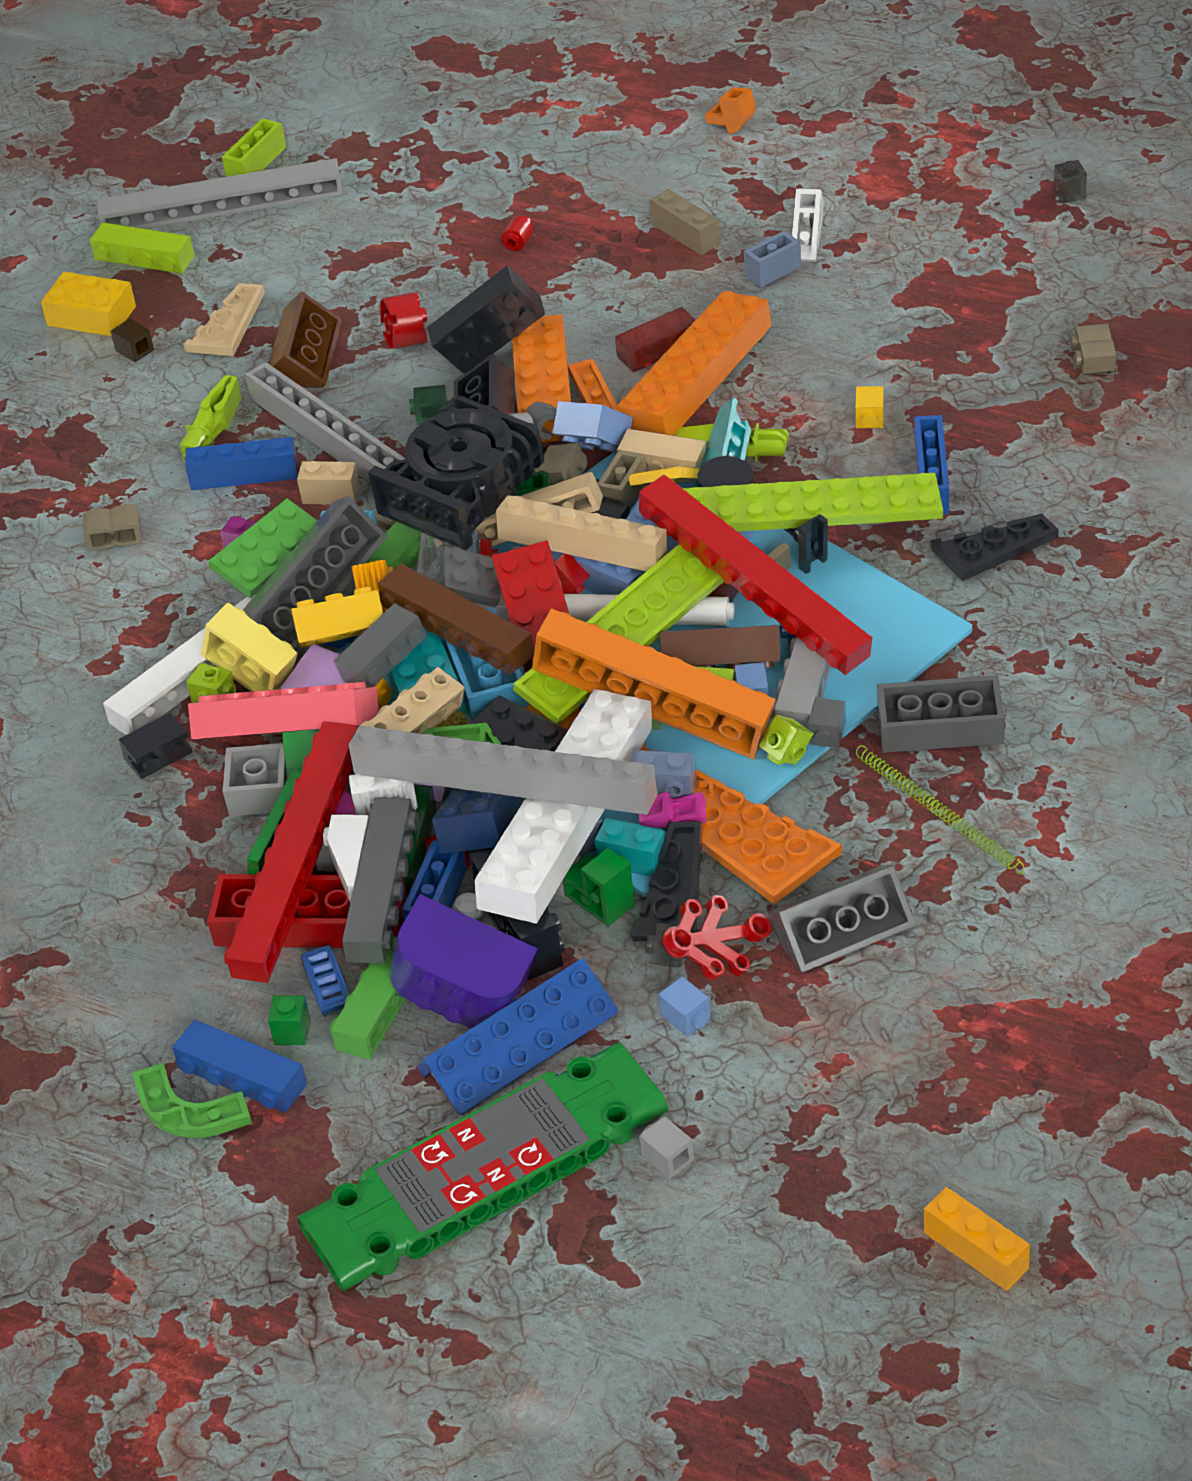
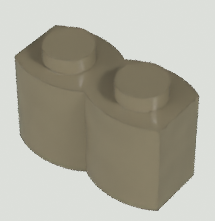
(1093, 348)
(112, 527)

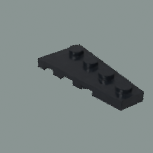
(994, 545)
(674, 879)

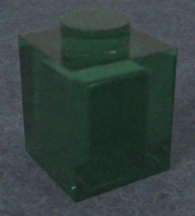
(427, 402)

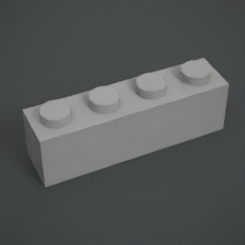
(804, 681)

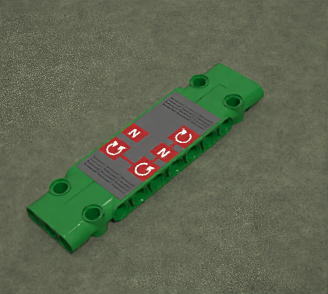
(481, 1165)

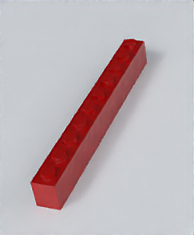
(755, 575)
(292, 855)

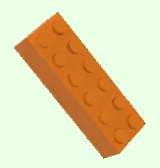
(542, 367)

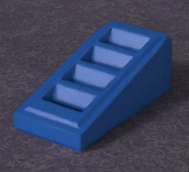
(318, 963)

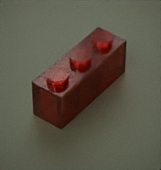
(651, 340)

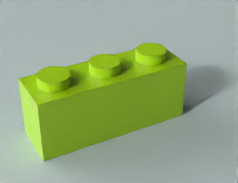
(255, 149)

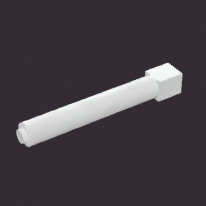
(709, 612)

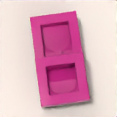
(680, 809)

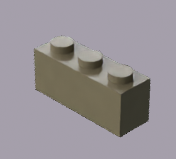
(685, 221)

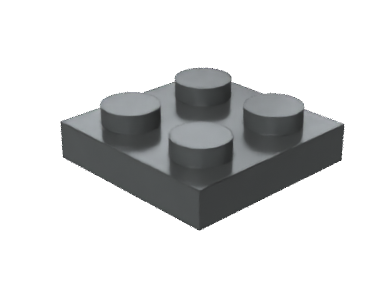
(470, 575)

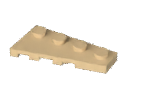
(227, 324)

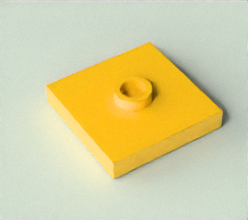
(676, 474)

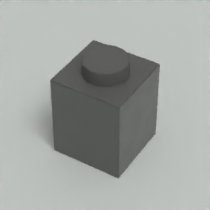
(827, 722)

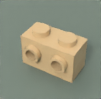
(327, 481)

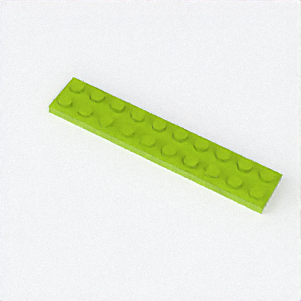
(837, 499)
(639, 614)

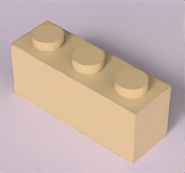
(664, 450)

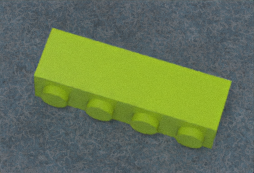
(142, 247)

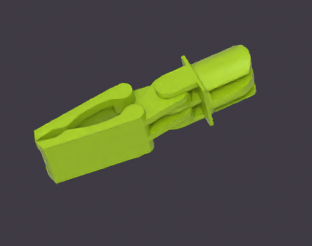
(214, 415)
(761, 441)

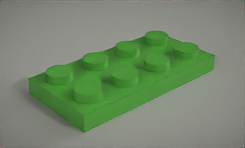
(262, 548)

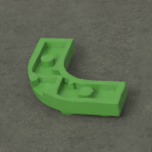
(185, 1117)

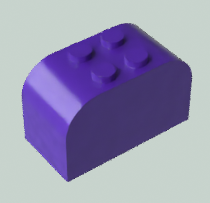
(457, 964)

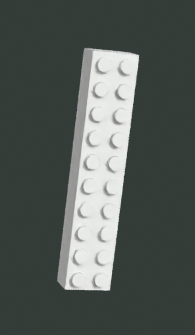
(549, 834)

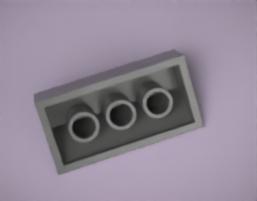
(842, 918)

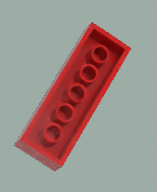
(317, 921)

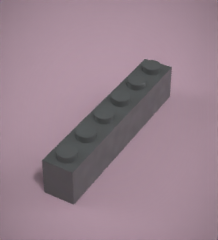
(379, 881)

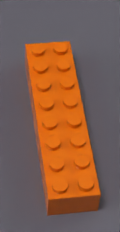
(696, 363)
(678, 692)

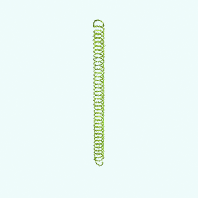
(940, 809)

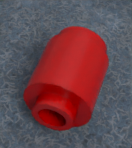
(517, 233)

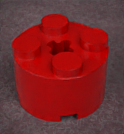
(403, 320)

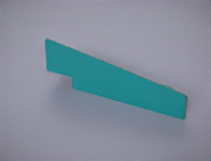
(728, 435)

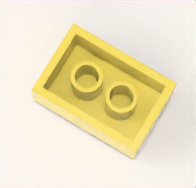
(247, 650)

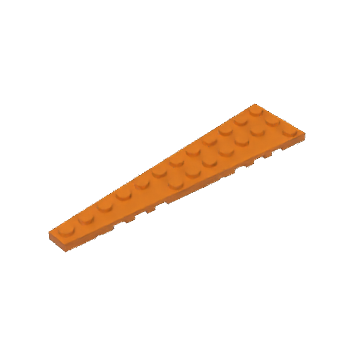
(751, 840)

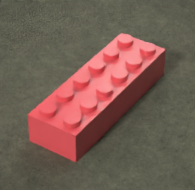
(282, 710)

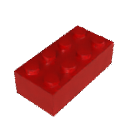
(529, 587)

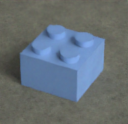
(591, 425)

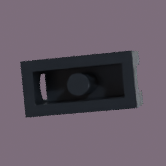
(155, 745)

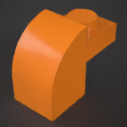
(733, 110)

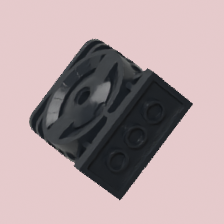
(457, 470)

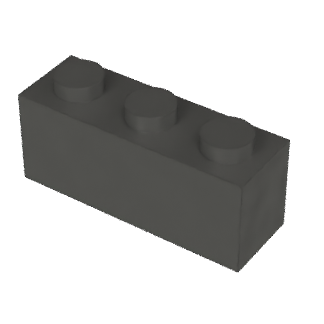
(380, 647)

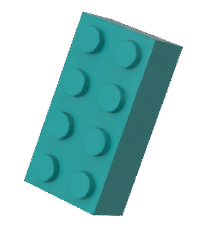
(421, 660)

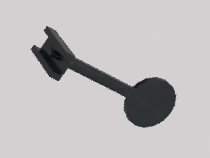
(734, 471)

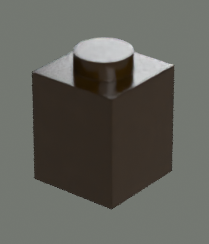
(132, 340)

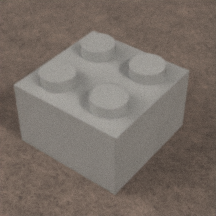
(253, 778)

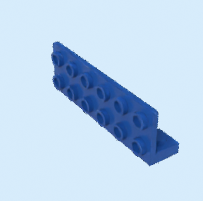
(519, 1036)

